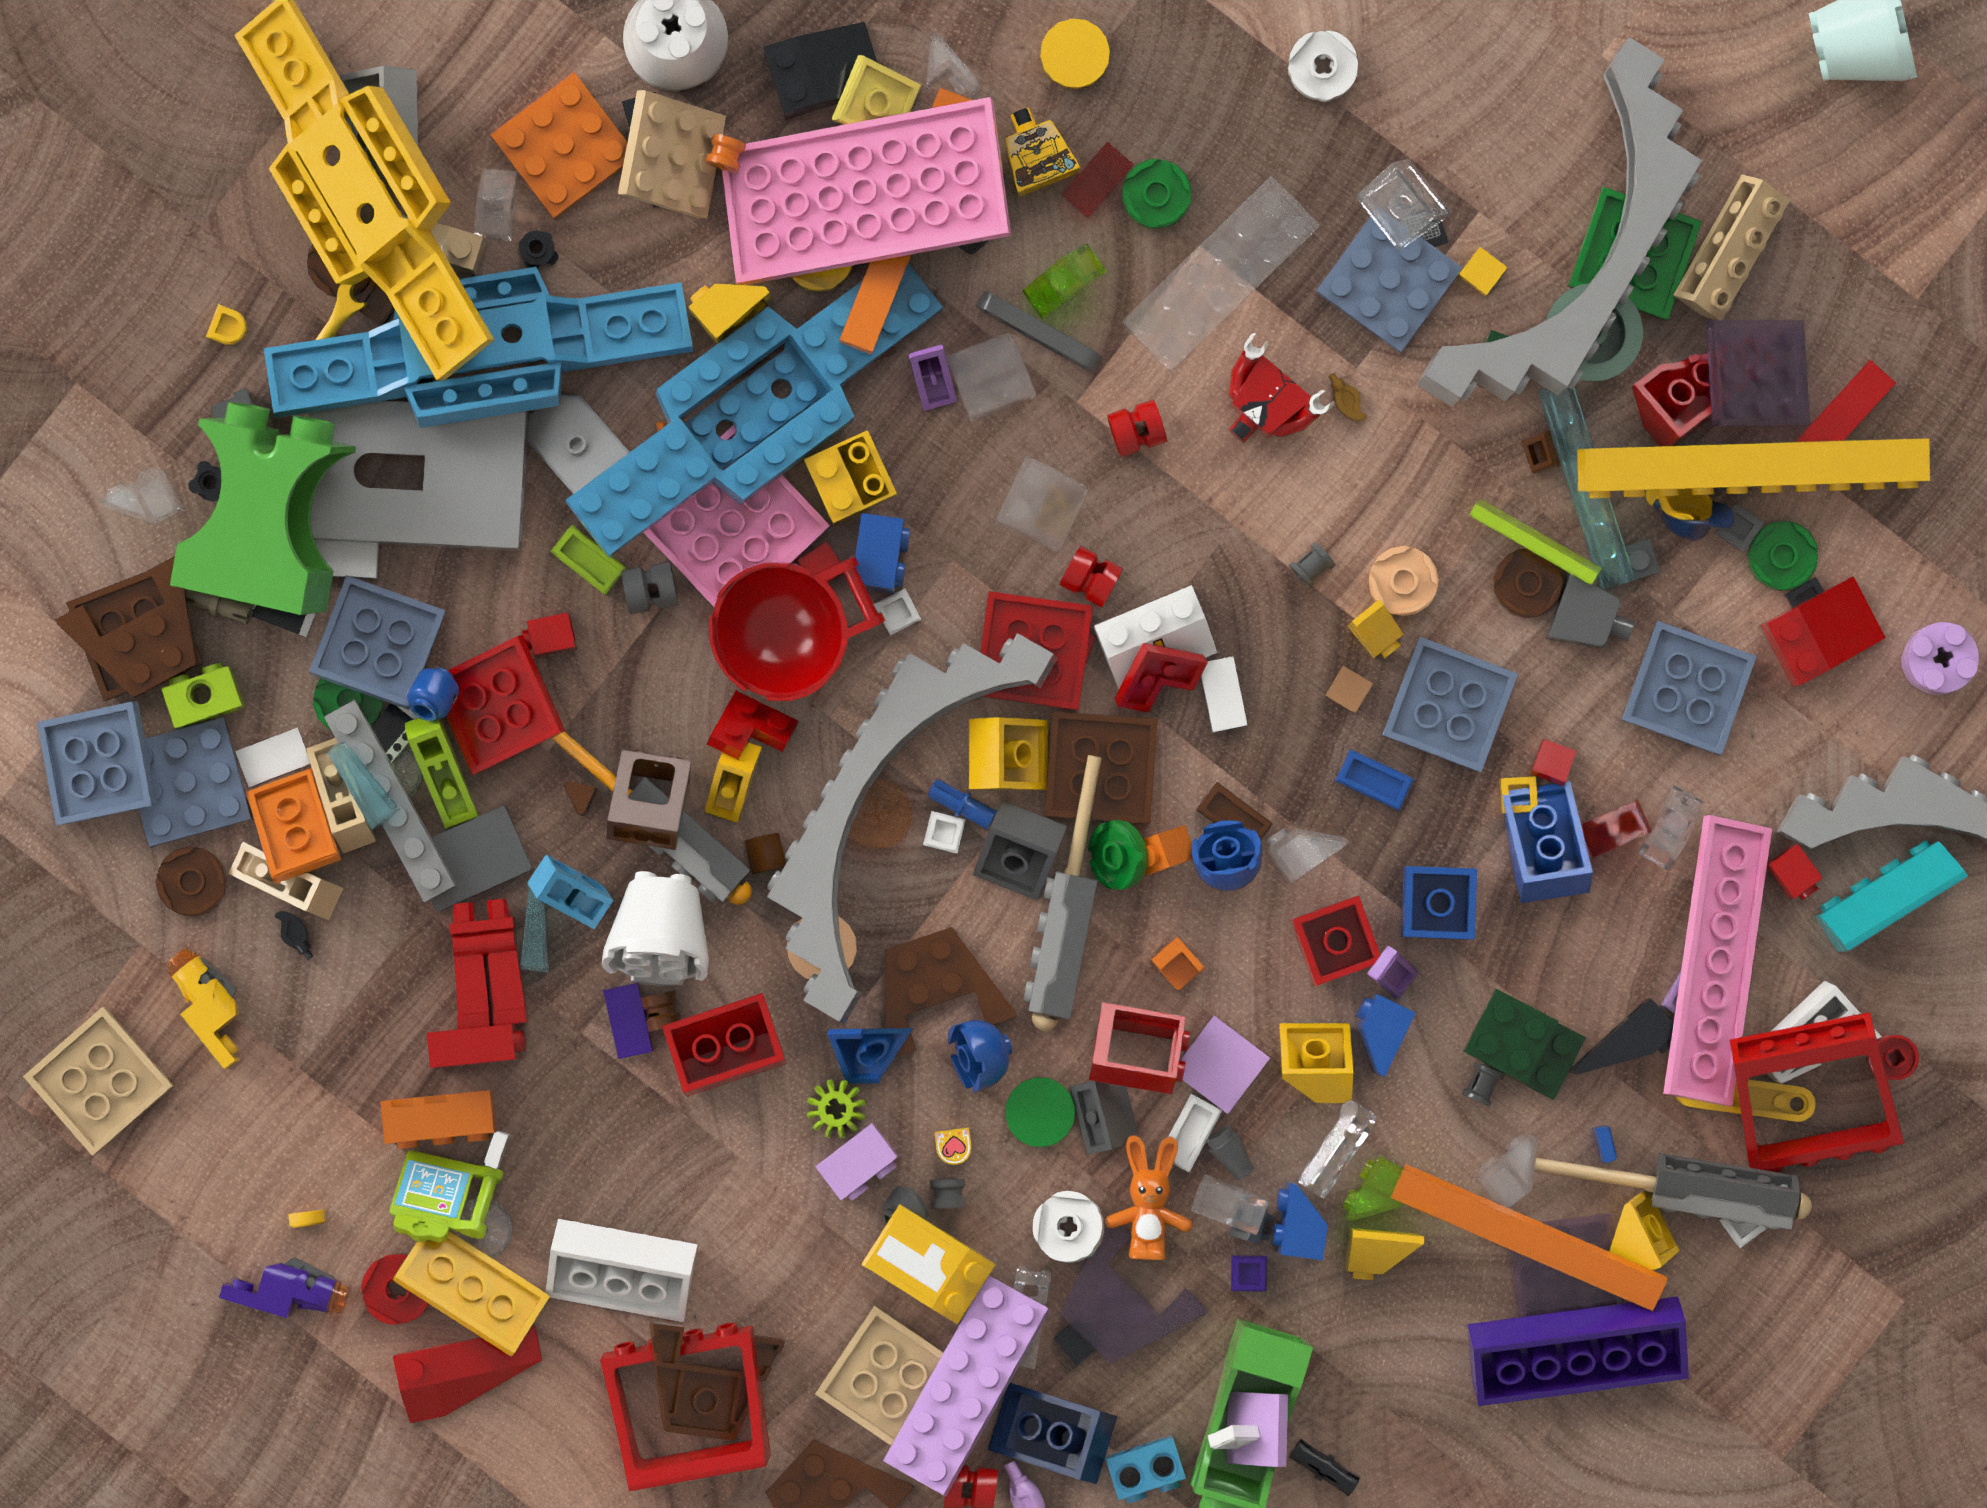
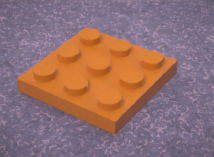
(563, 145)

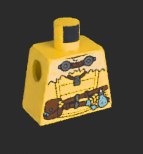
(1037, 154)

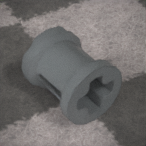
(1312, 565)
(1482, 1084)

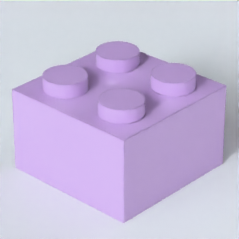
(857, 1162)

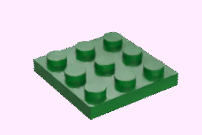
(1668, 261)

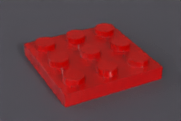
(1052, 624)
(501, 706)

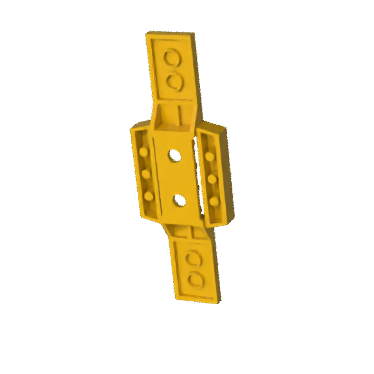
(329, 199)

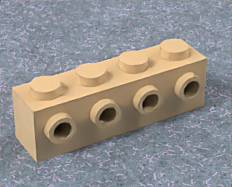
(1731, 247)

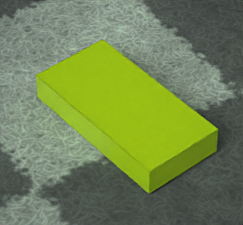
(588, 560)

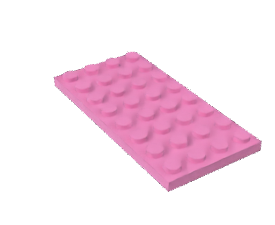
(867, 192)

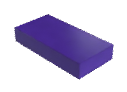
(628, 1020)

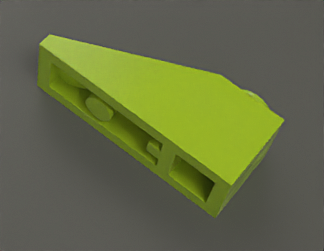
(441, 771)

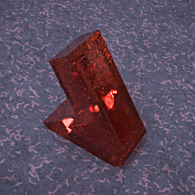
(1615, 828)

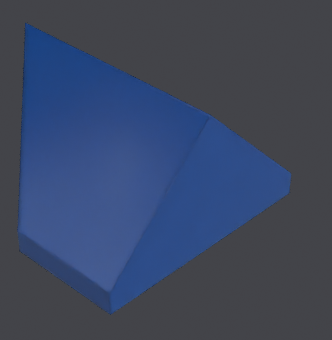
(866, 1052)

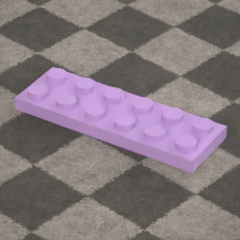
(966, 1385)

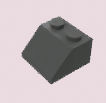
(1019, 850)

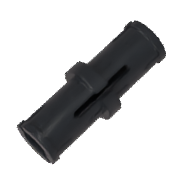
(1324, 1467)

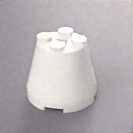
(683, 57)
(658, 932)

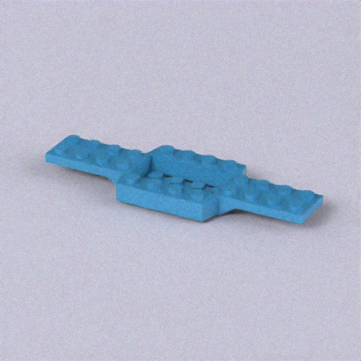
(557, 329)
(691, 455)

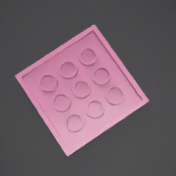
(718, 538)

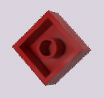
(1336, 940)

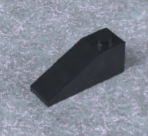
(1636, 1036)

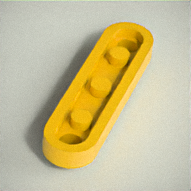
(1767, 1101)

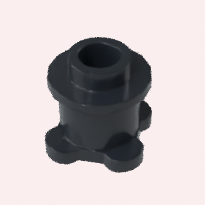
(547, 255)
(199, 486)

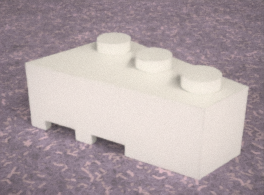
(1821, 1005)

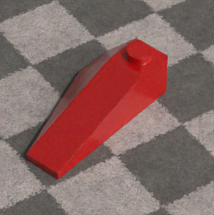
(1675, 399)
(455, 1373)

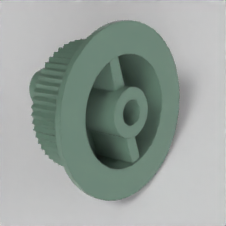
(1617, 346)

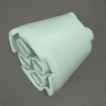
(1863, 41)

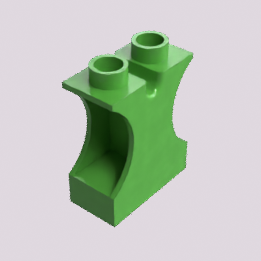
(261, 531)
(1259, 1363)

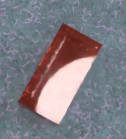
(1097, 180)

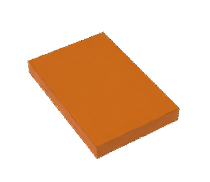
(293, 826)

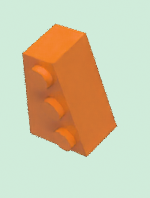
(438, 1118)

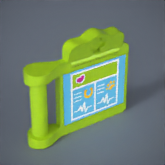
(434, 1194)

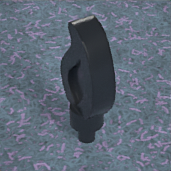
(294, 933)

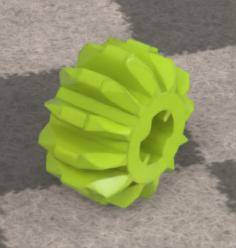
(842, 1098)

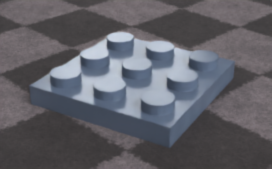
(1386, 287)
(376, 641)
(1688, 688)
(1449, 704)
(97, 763)
(193, 783)

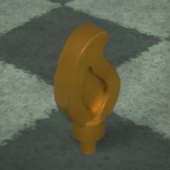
(1347, 399)

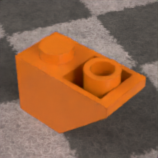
(1167, 849)

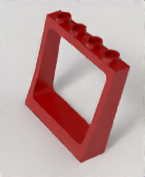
(1805, 1047)
(698, 1463)

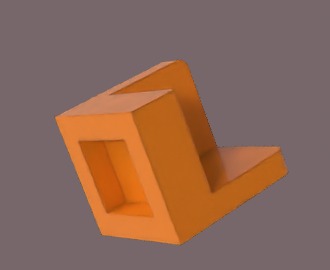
(1177, 963)

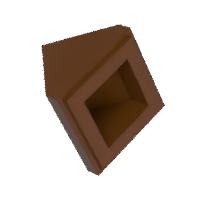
(1541, 452)
(580, 796)
(765, 853)

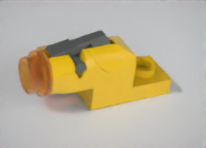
(211, 1000)

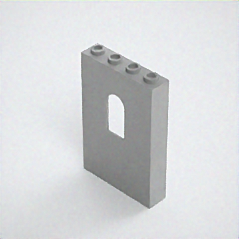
(469, 482)

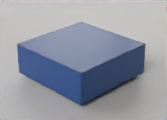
(1604, 1143)

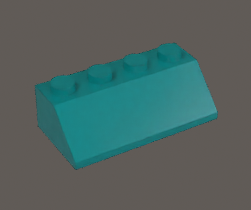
(1889, 896)

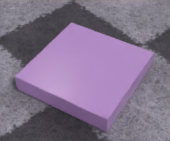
(1222, 1064)
(1271, 1416)

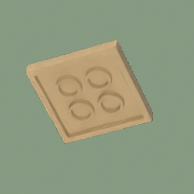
(669, 153)
(98, 1081)
(880, 1375)

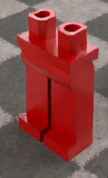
(498, 942)

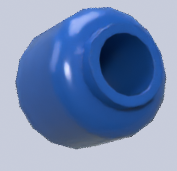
(432, 694)

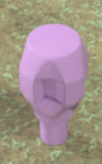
(1022, 1490)

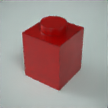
(550, 635)
(1794, 873)

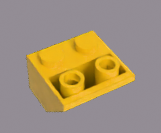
(850, 478)

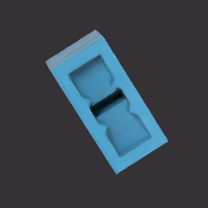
(570, 891)
(1142, 1459)

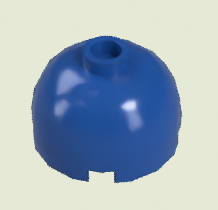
(1227, 855)
(980, 1055)

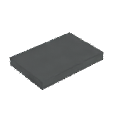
(480, 856)

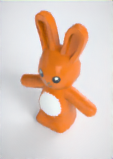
(1149, 1194)

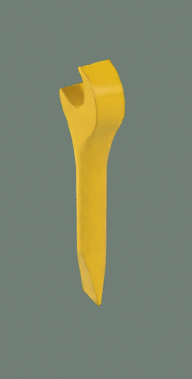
(345, 307)

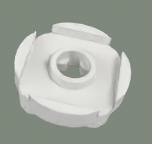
(1343, 65)
(1082, 1242)

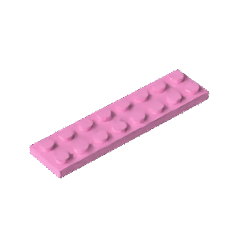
(1717, 959)

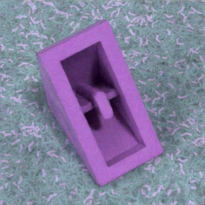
(932, 377)

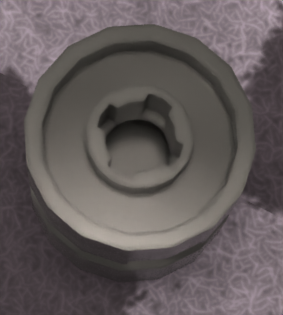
(637, 589)

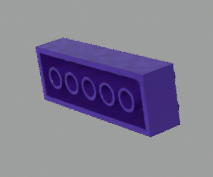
(1577, 1351)

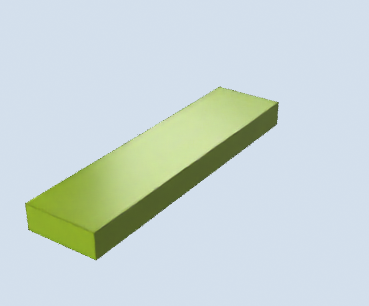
(1535, 541)

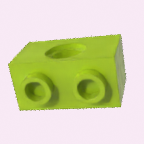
(224, 696)

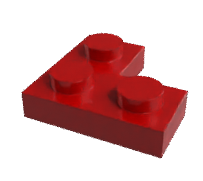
(1153, 669)
(747, 719)

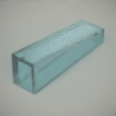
(365, 789)
(535, 938)

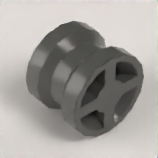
(948, 1193)

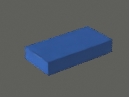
(1374, 780)

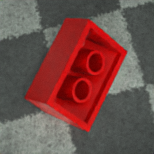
(724, 1045)

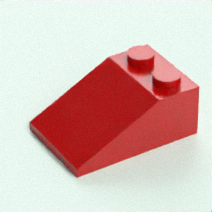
(1822, 632)

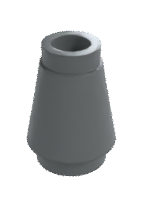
(1230, 1152)

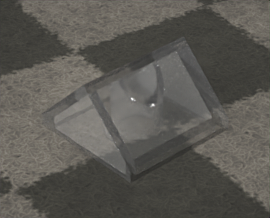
(1403, 203)

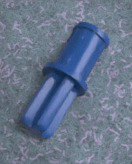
(961, 803)

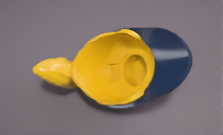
(1690, 514)

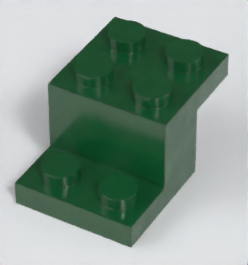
(1524, 1044)

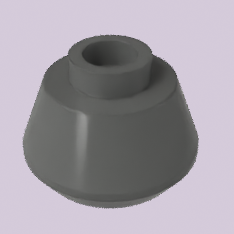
(906, 1197)

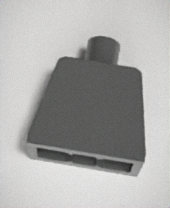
(1587, 616)

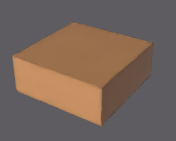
(1348, 689)

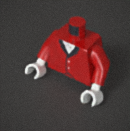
(1269, 398)

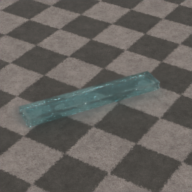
(1594, 514)

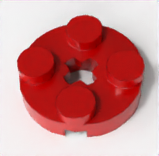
(377, 1294)

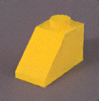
(1377, 630)
(732, 783)

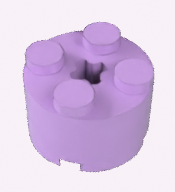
(1946, 639)

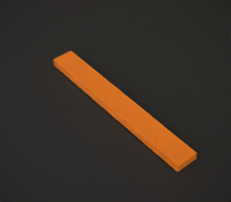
(881, 282)
(1529, 1237)

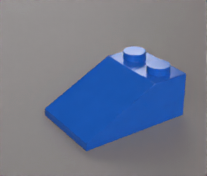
(1547, 844)

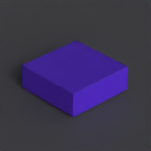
(1248, 1273)

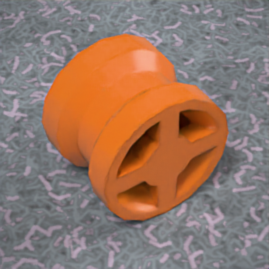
(725, 153)

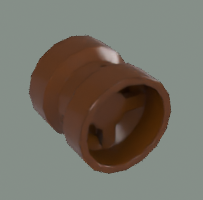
(660, 1010)

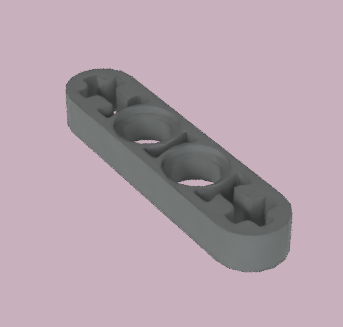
(1039, 332)

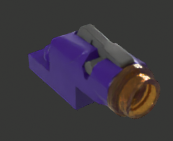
(289, 1285)

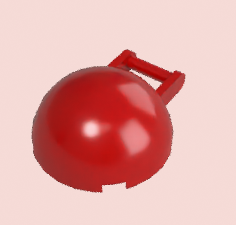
(785, 627)

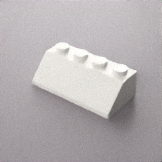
(620, 1270)

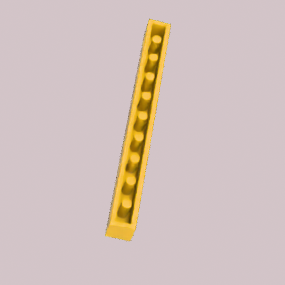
(1753, 465)

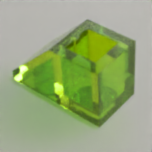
(1064, 280)
(1375, 1191)

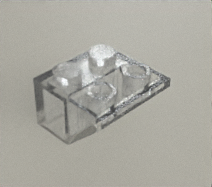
(990, 376)

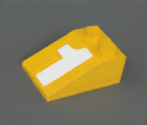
(928, 1264)

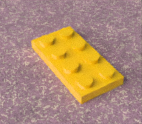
(472, 1290)

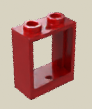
(1140, 1022)
(475, 1045)

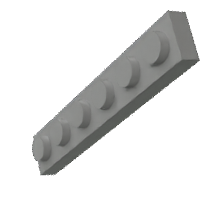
(405, 826)

